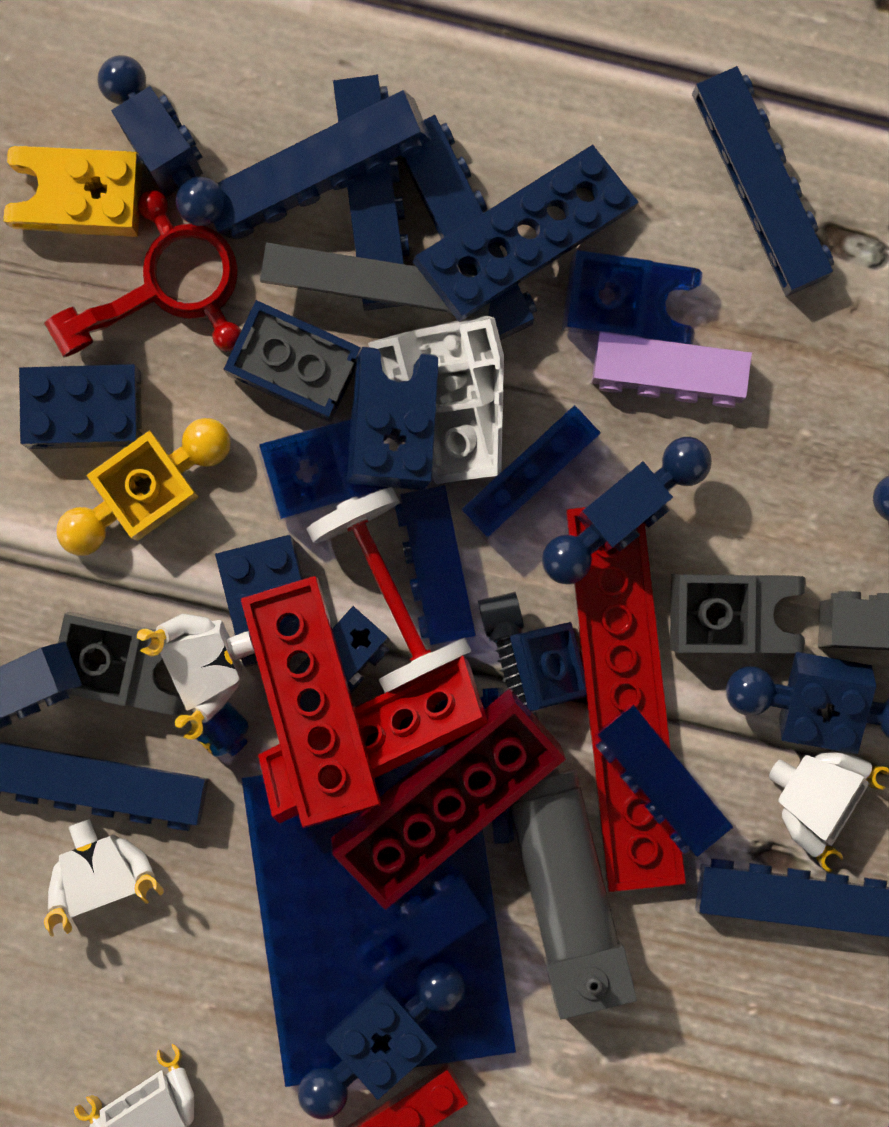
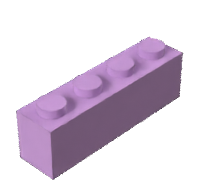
(671, 369)

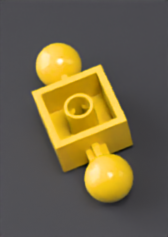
(84, 529)

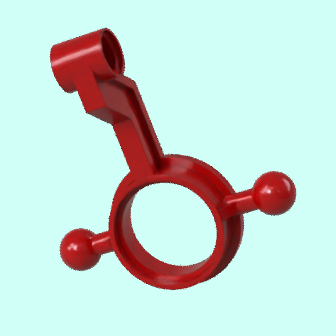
(73, 330)

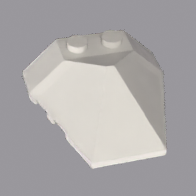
(467, 392)

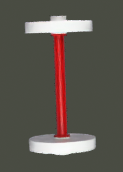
(353, 516)

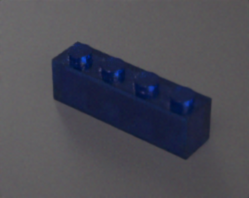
(530, 472)
(437, 566)
(663, 781)

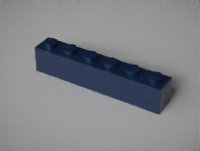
(321, 164)
(762, 180)
(371, 196)
(452, 204)
(102, 785)
(793, 898)

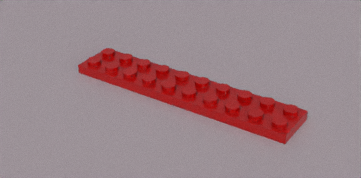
(623, 671)

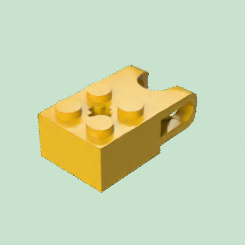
(66, 189)

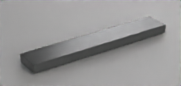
(351, 277)

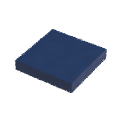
(549, 666)

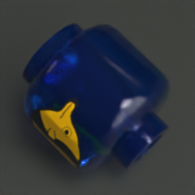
(224, 732)

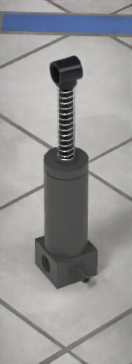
(561, 864)

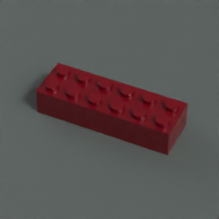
(447, 800)

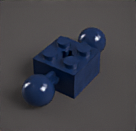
(160, 140)
(625, 506)
(820, 706)
(325, 1090)

